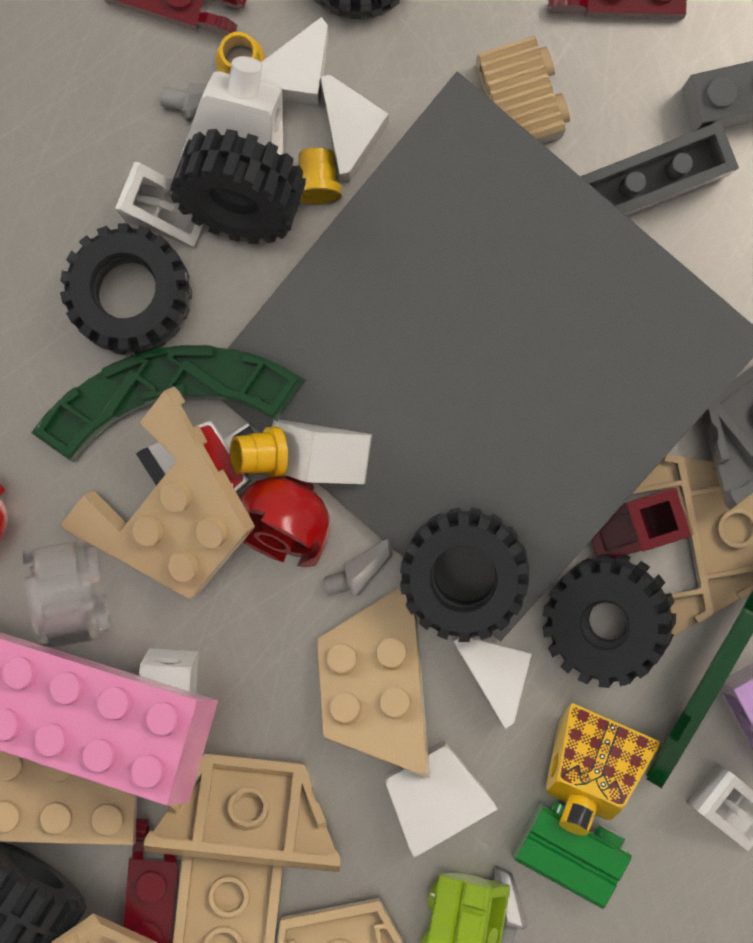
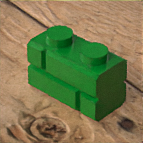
(578, 863)

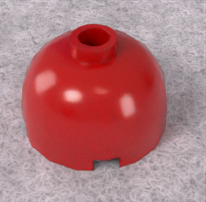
(286, 519)

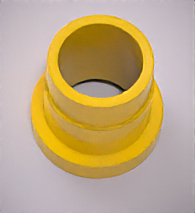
(237, 39)
(320, 175)
(260, 453)

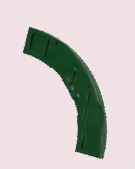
(145, 376)
(703, 696)

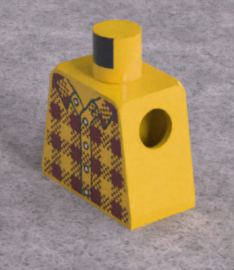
(595, 767)

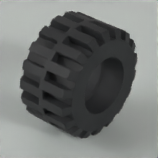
(96, 260)
(455, 616)
(35, 899)

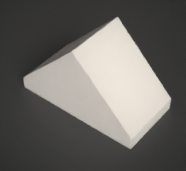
(299, 65)
(353, 125)
(149, 203)
(325, 453)
(498, 672)
(726, 804)

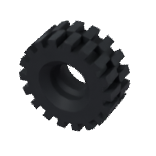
(238, 186)
(630, 589)

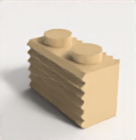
(519, 83)

